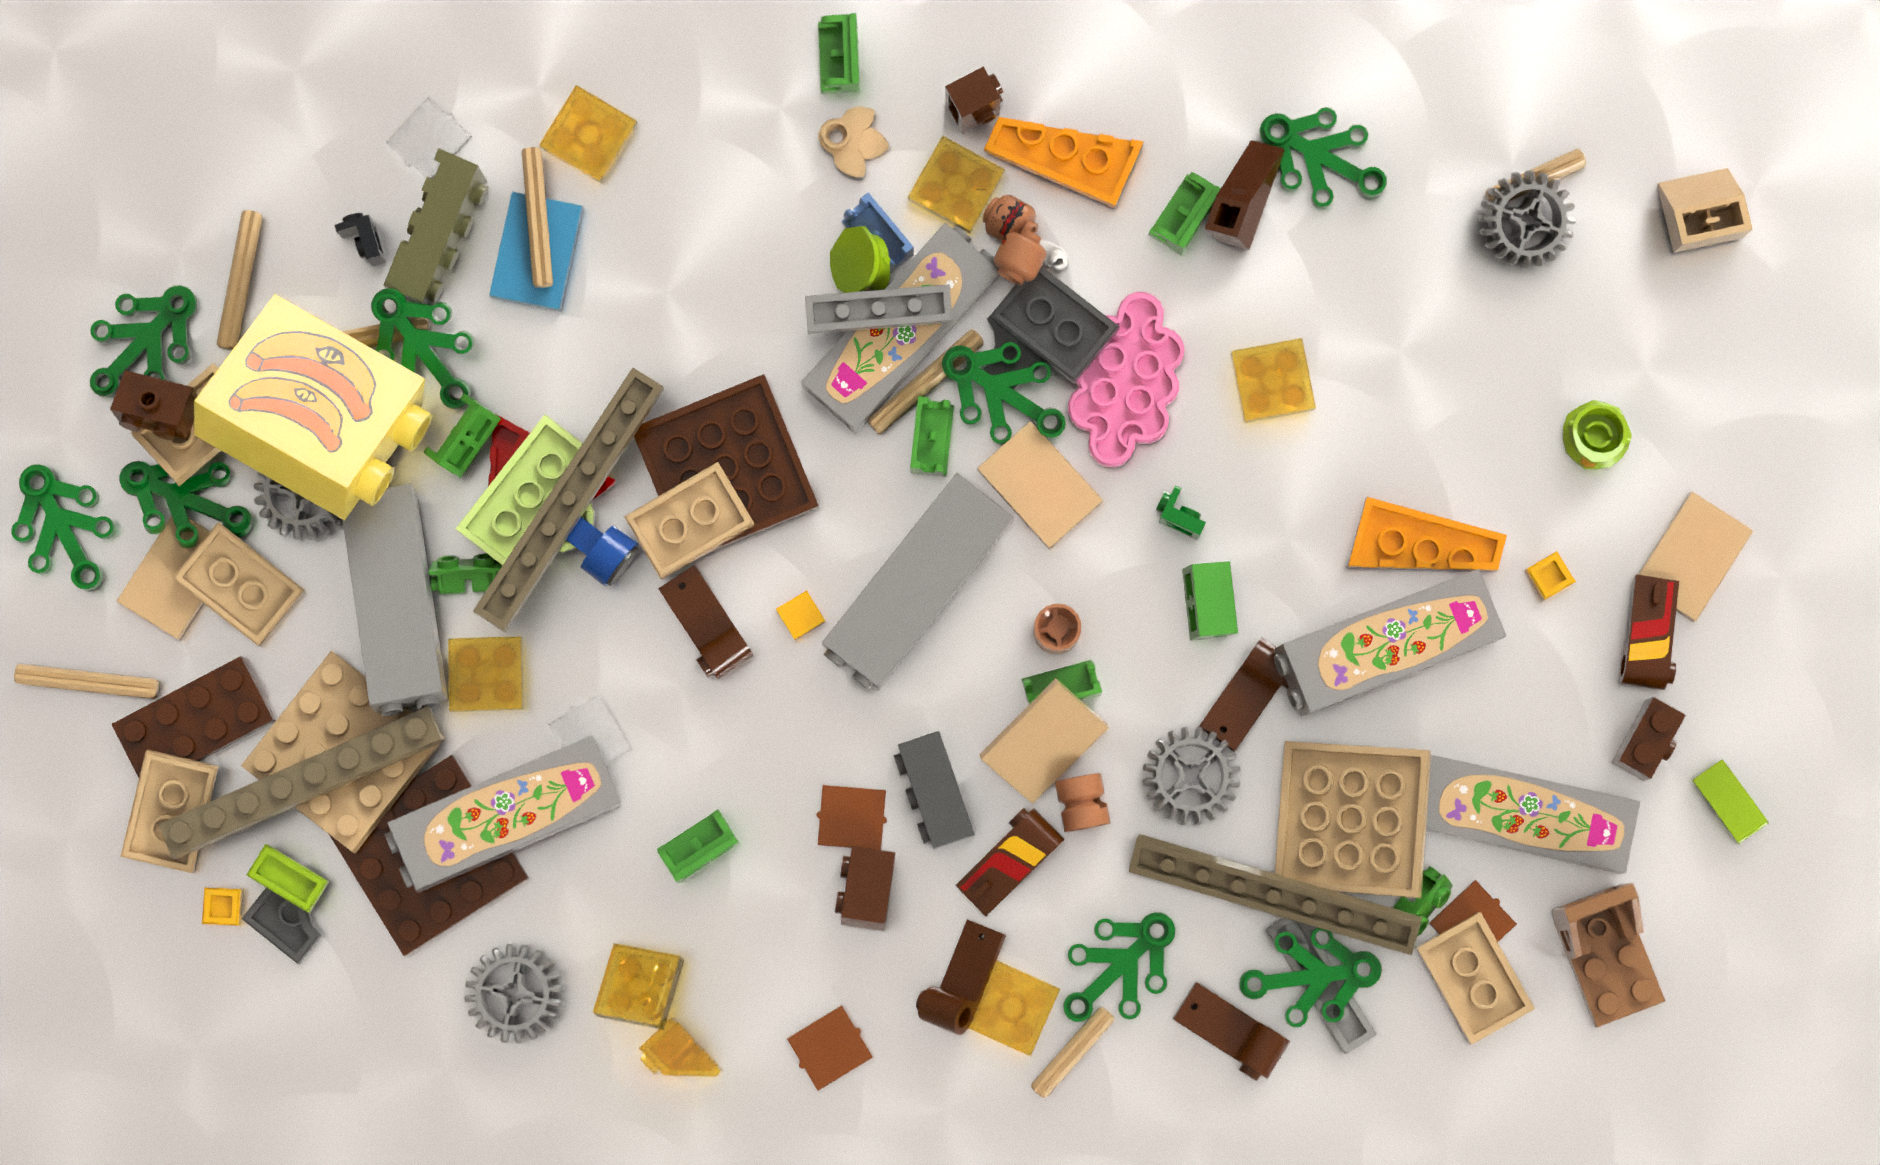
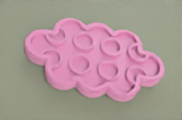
(1129, 383)

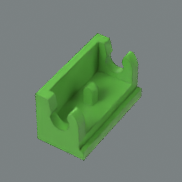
(839, 53)
(1185, 213)
(465, 437)
(931, 437)
(1209, 600)
(1078, 678)
(698, 846)

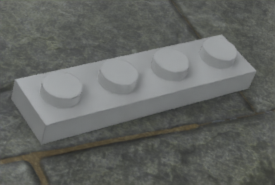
(878, 309)
(1354, 1026)

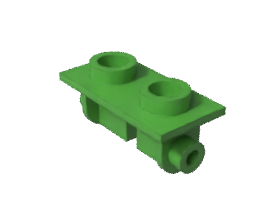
(453, 571)
(1434, 894)

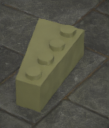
(437, 228)

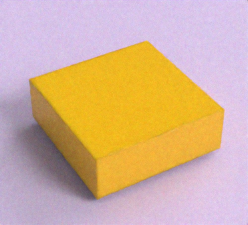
(1550, 576)
(800, 615)
(222, 906)

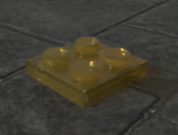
(588, 134)
(956, 184)
(1273, 380)
(485, 674)
(638, 986)
(1014, 1008)

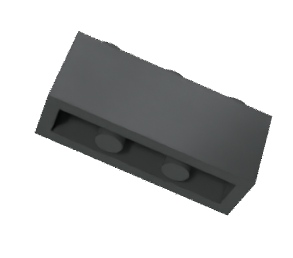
(934, 790)

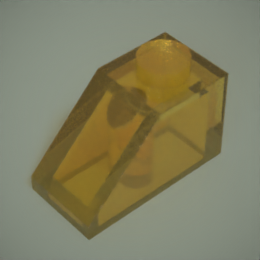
(677, 1053)

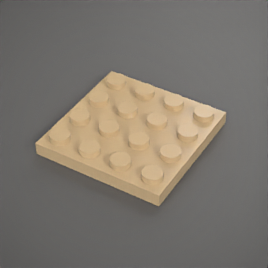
(324, 715)
(1354, 817)

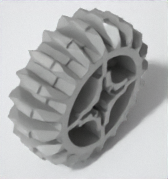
(1520, 230)
(301, 509)
(1214, 753)
(519, 977)

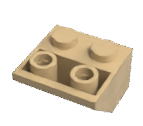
(1704, 210)

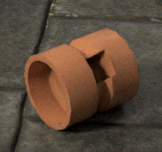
(1057, 629)
(1082, 802)

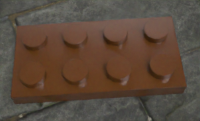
(197, 716)

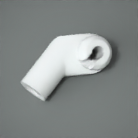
(1056, 255)

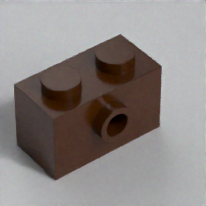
(974, 99)
(154, 406)
(1649, 739)
(866, 889)

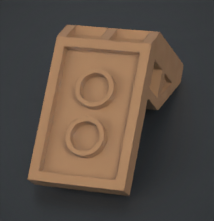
(1608, 954)

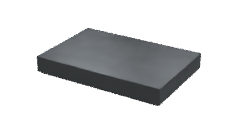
(1055, 324)

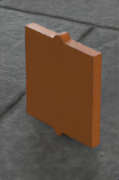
(851, 817)
(1468, 903)
(829, 1048)

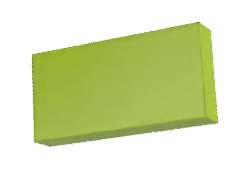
(287, 878)

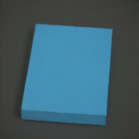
(513, 269)

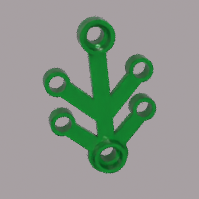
(1317, 153)
(146, 336)
(418, 340)
(998, 388)
(180, 497)
(58, 522)
(1123, 962)
(1317, 975)

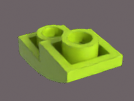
(1730, 801)

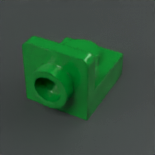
(1184, 520)

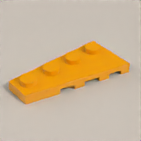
(1077, 160)
(1412, 539)

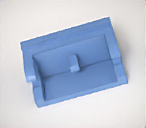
(871, 215)

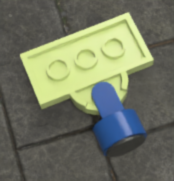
(519, 492)

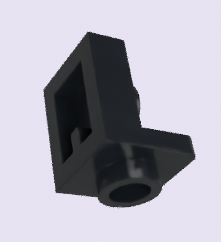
(368, 241)

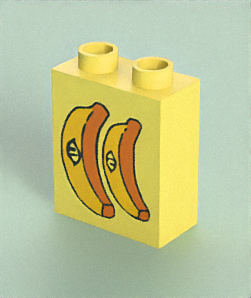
(312, 408)

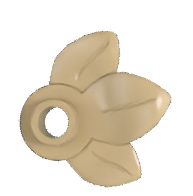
(858, 142)

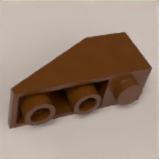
(1244, 195)

